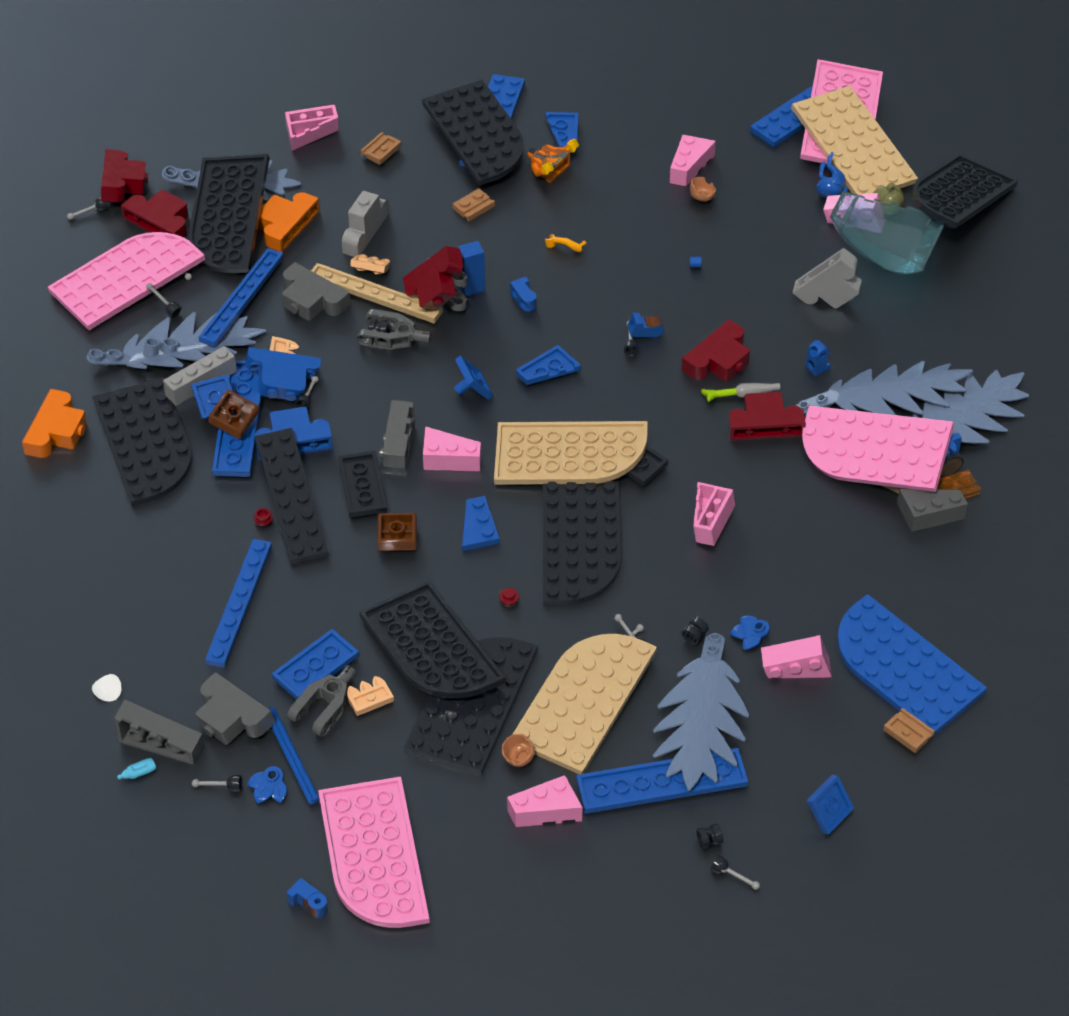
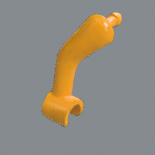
(565, 241)

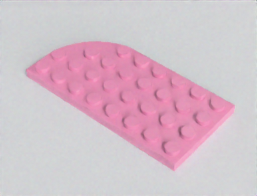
(121, 275)

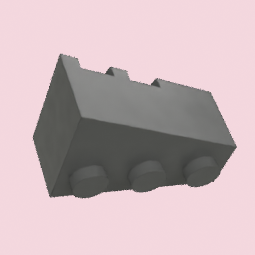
(398, 434)
(930, 508)

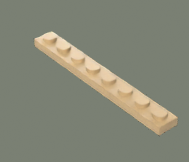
(378, 293)

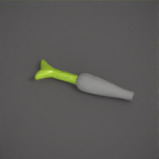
(741, 390)

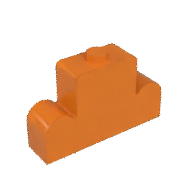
(286, 219)
(54, 425)

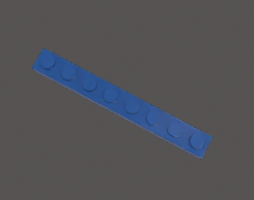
(240, 297)
(238, 603)

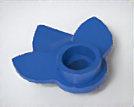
(749, 631)
(268, 787)

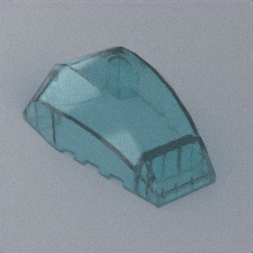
(885, 233)

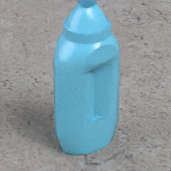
(138, 769)

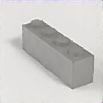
(216, 364)

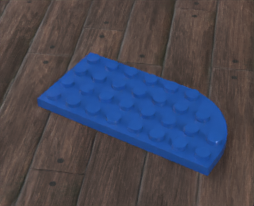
(904, 665)

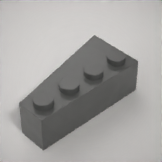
(157, 733)

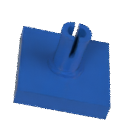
(472, 378)
(209, 392)
(830, 804)

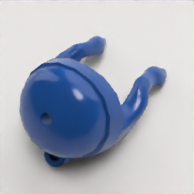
(832, 185)

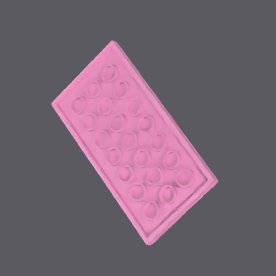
(833, 76)

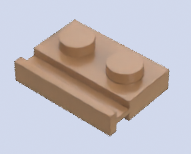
(381, 148)
(473, 204)
(908, 730)

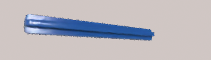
(293, 759)

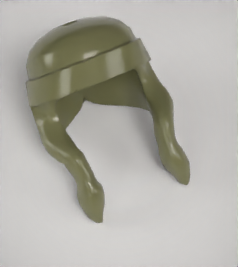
(890, 194)

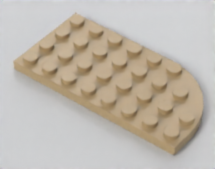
(567, 451)
(584, 698)

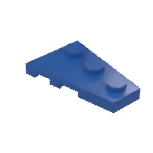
(547, 366)

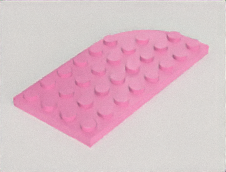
(877, 447)
(374, 853)

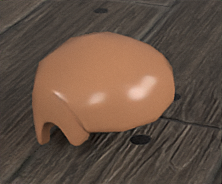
(701, 189)
(516, 753)

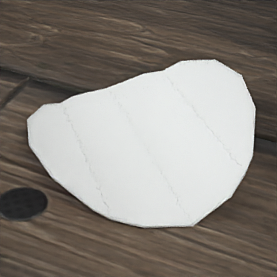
(107, 688)

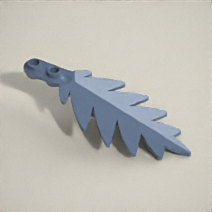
(274, 182)

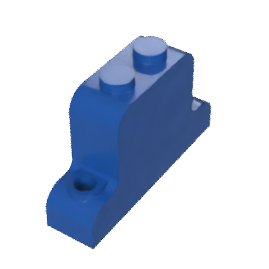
(281, 373)

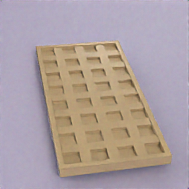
(860, 146)

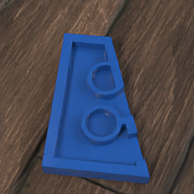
(563, 126)
(478, 525)

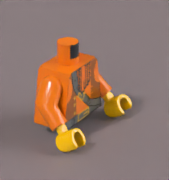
(551, 161)

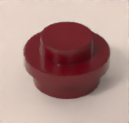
(263, 517)
(509, 596)

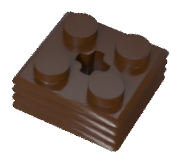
(230, 404)
(397, 531)

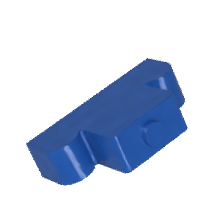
(308, 436)

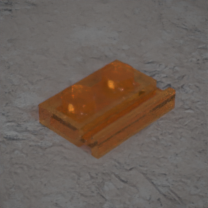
(960, 481)

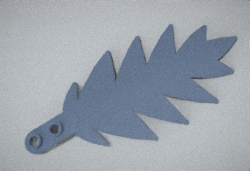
(162, 351)
(869, 393)
(976, 403)
(701, 715)

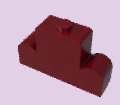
(121, 176)
(158, 214)
(433, 279)
(718, 353)
(765, 418)

